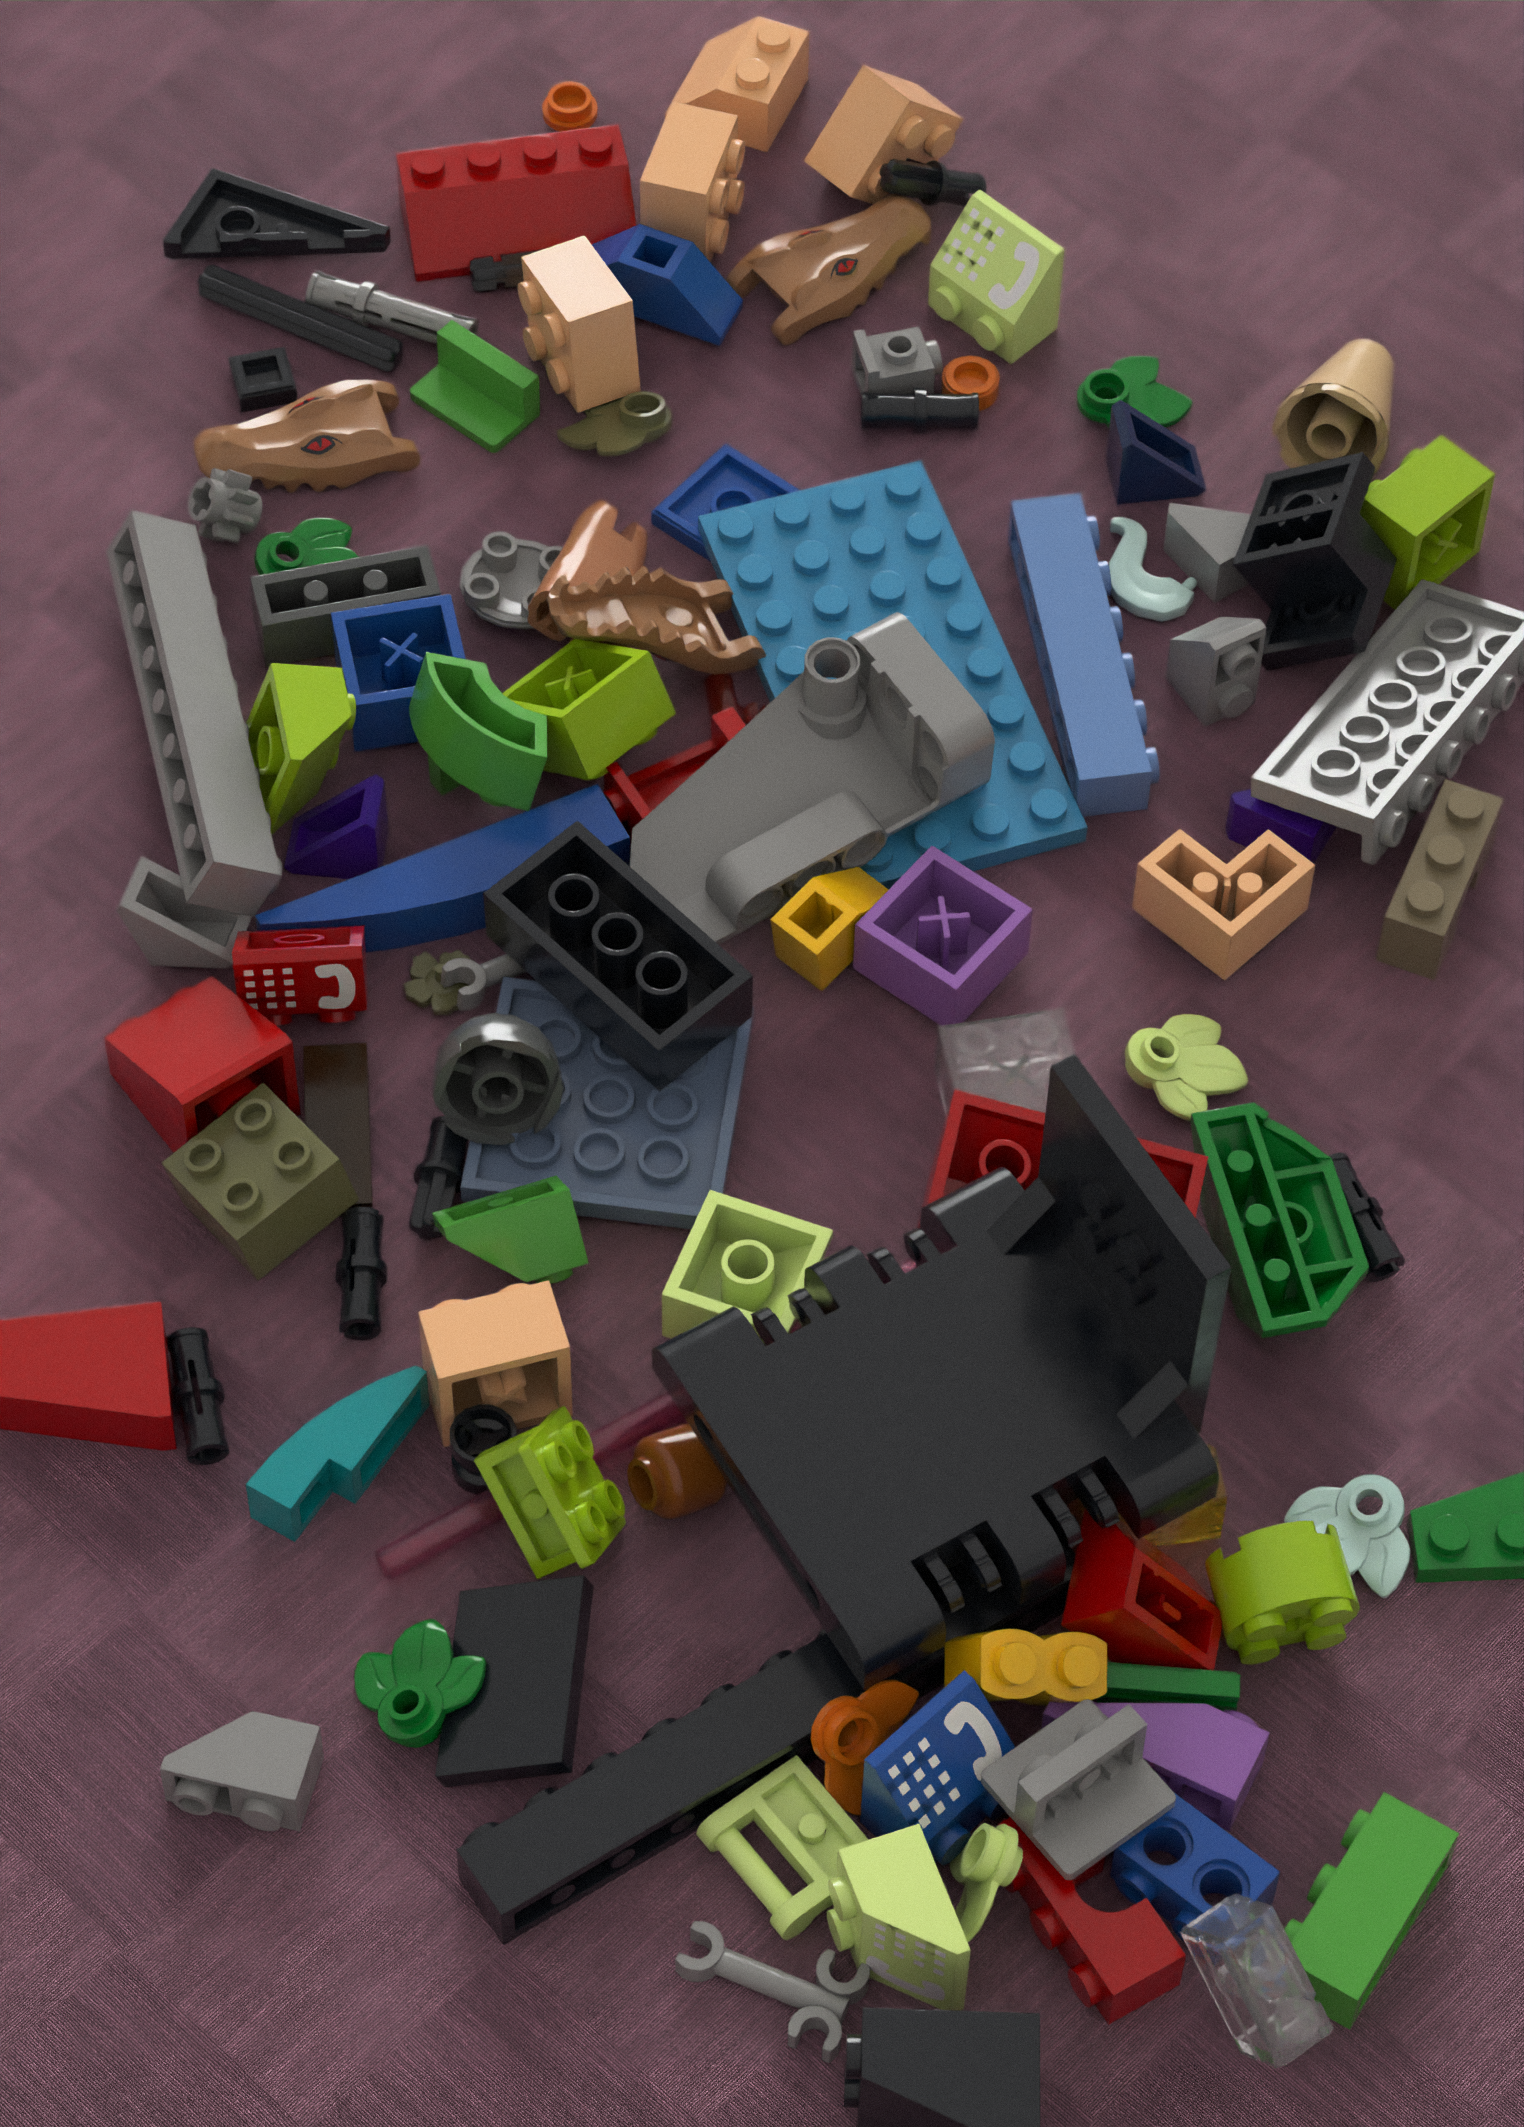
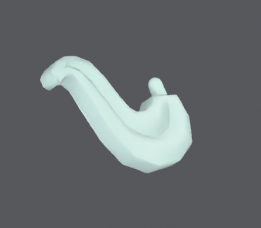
(1136, 589)

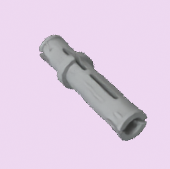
(369, 305)

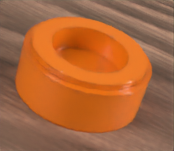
(970, 376)

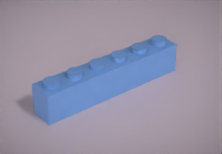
(1080, 655)

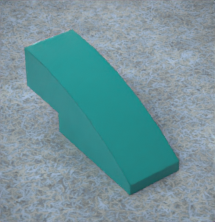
(337, 1452)

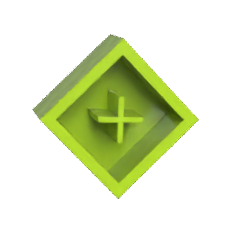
(1429, 514)
(595, 704)

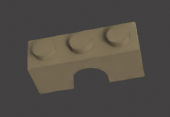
(1437, 878)

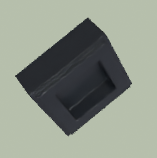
(262, 379)

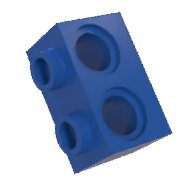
(1206, 1864)

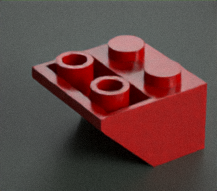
(1139, 1601)

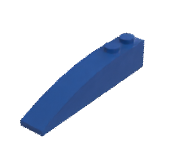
(443, 887)

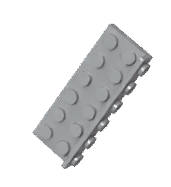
(1399, 716)

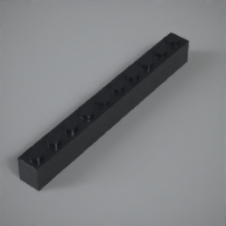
(689, 1767)

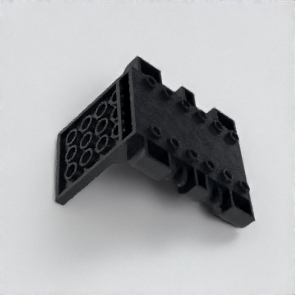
(963, 1404)

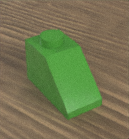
(520, 1230)

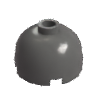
(497, 1079)

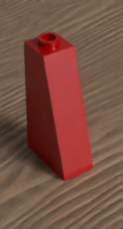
(89, 1376)

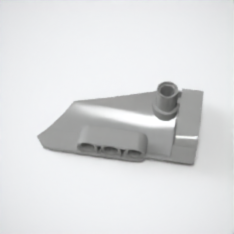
(817, 779)

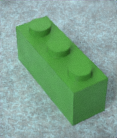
(1369, 1903)

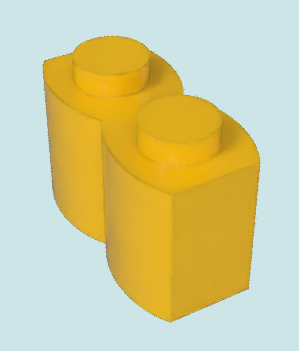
(1029, 1666)

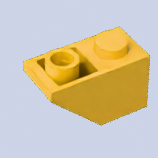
(818, 923)

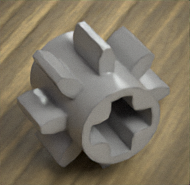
(225, 505)

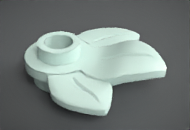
(1369, 1542)

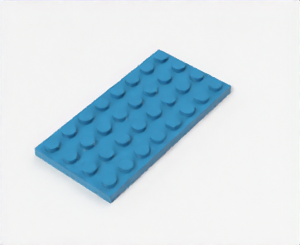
(852, 556)

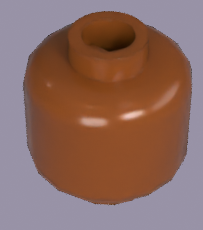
(674, 1474)

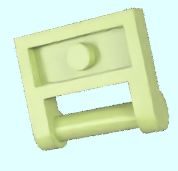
(804, 1828)

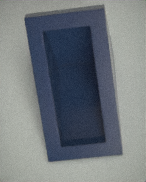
(1149, 460)

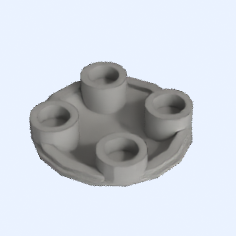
(504, 578)

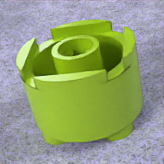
(1283, 1590)

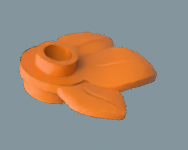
(852, 1729)

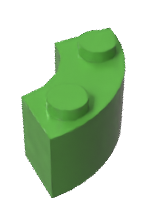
(478, 731)

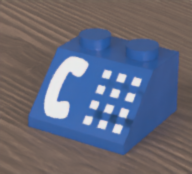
(934, 1770)

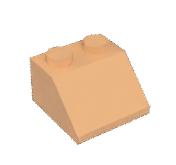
(750, 74)

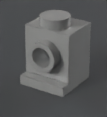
(895, 361)

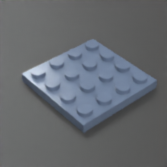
(615, 1135)

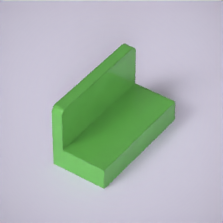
(478, 389)

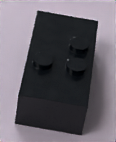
(618, 955)

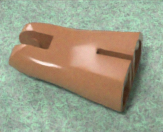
(586, 555)

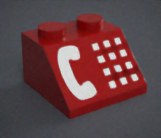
(302, 972)

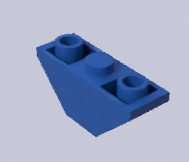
(671, 282)

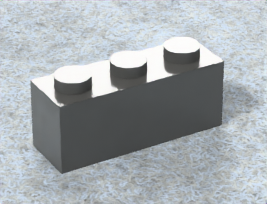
(296, 604)

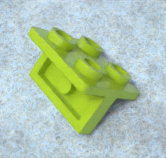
(554, 1494)

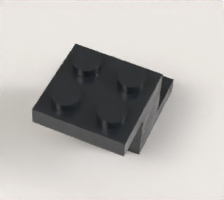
(1315, 561)

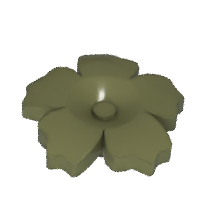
(426, 985)

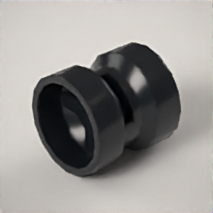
(474, 1432)

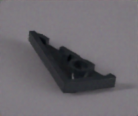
(251, 219)

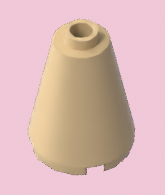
(1339, 408)

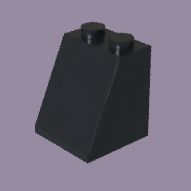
(944, 2069)

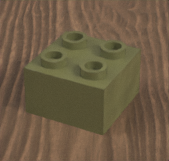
(260, 1181)

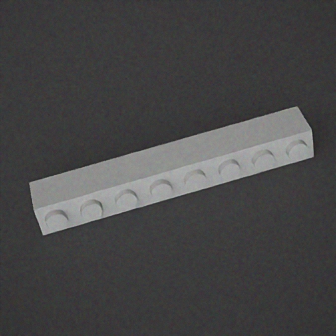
(193, 715)

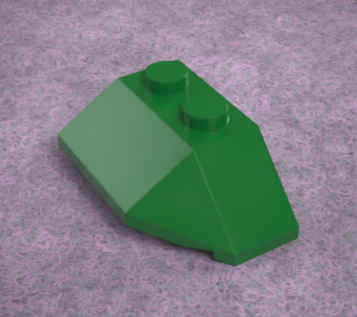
(1276, 1220)

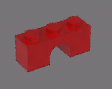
(1112, 1956)

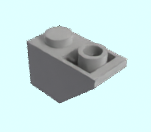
(1217, 667)
(249, 1770)

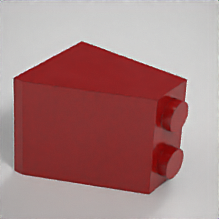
(199, 1059)

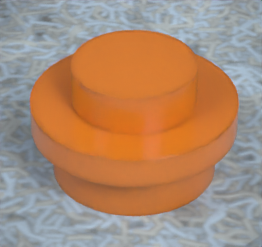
(569, 107)

